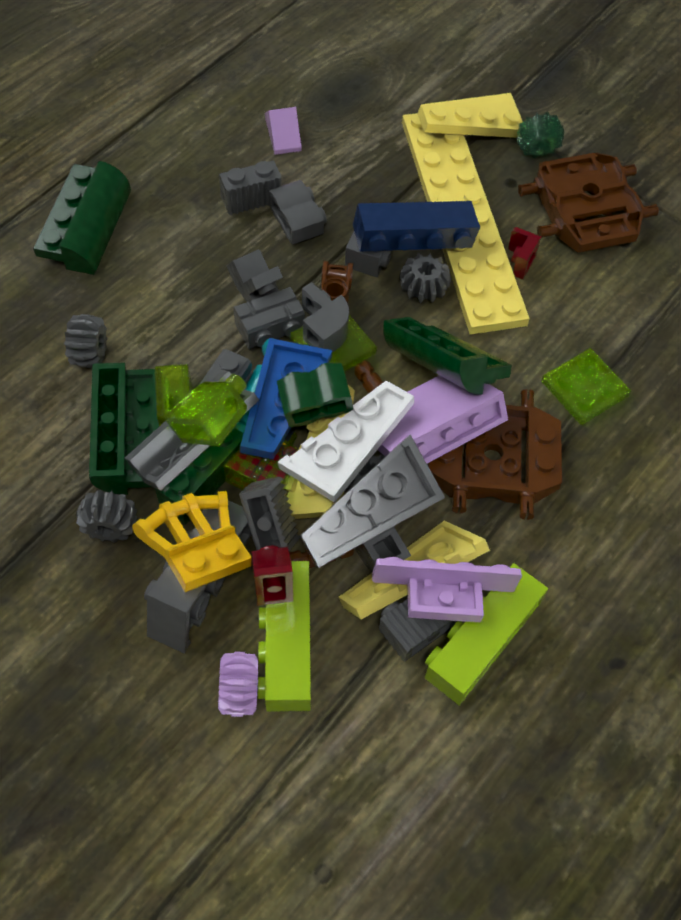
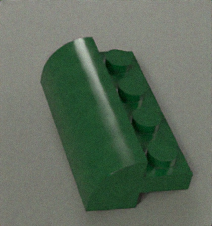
(84, 217)
(445, 354)
(120, 421)

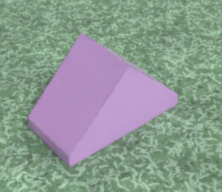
(283, 130)

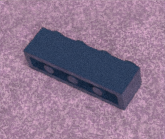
(415, 225)

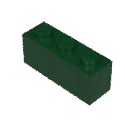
(202, 475)

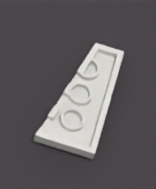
(349, 442)

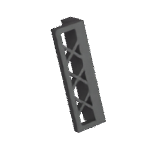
(163, 453)

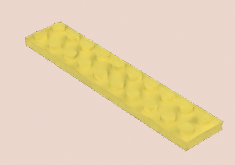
(479, 273)

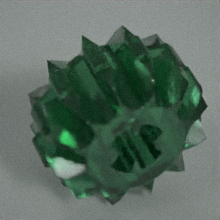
(540, 134)

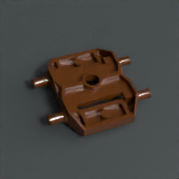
(562, 191)
(503, 476)

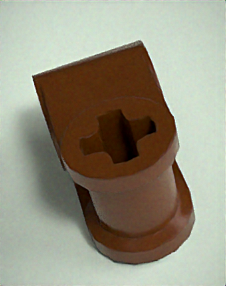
(337, 279)

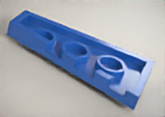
(266, 420)

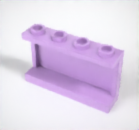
(447, 417)

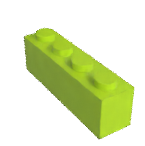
(478, 644)
(287, 648)

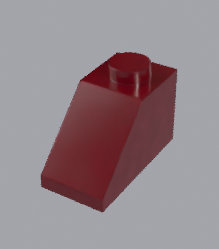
(273, 575)

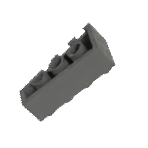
(379, 500)
(171, 609)

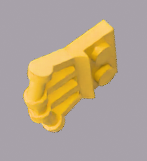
(200, 558)

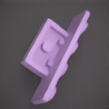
(445, 589)

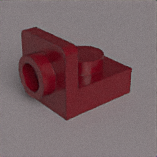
(525, 250)

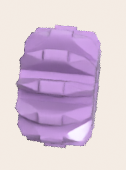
(238, 684)

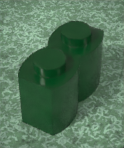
(315, 394)

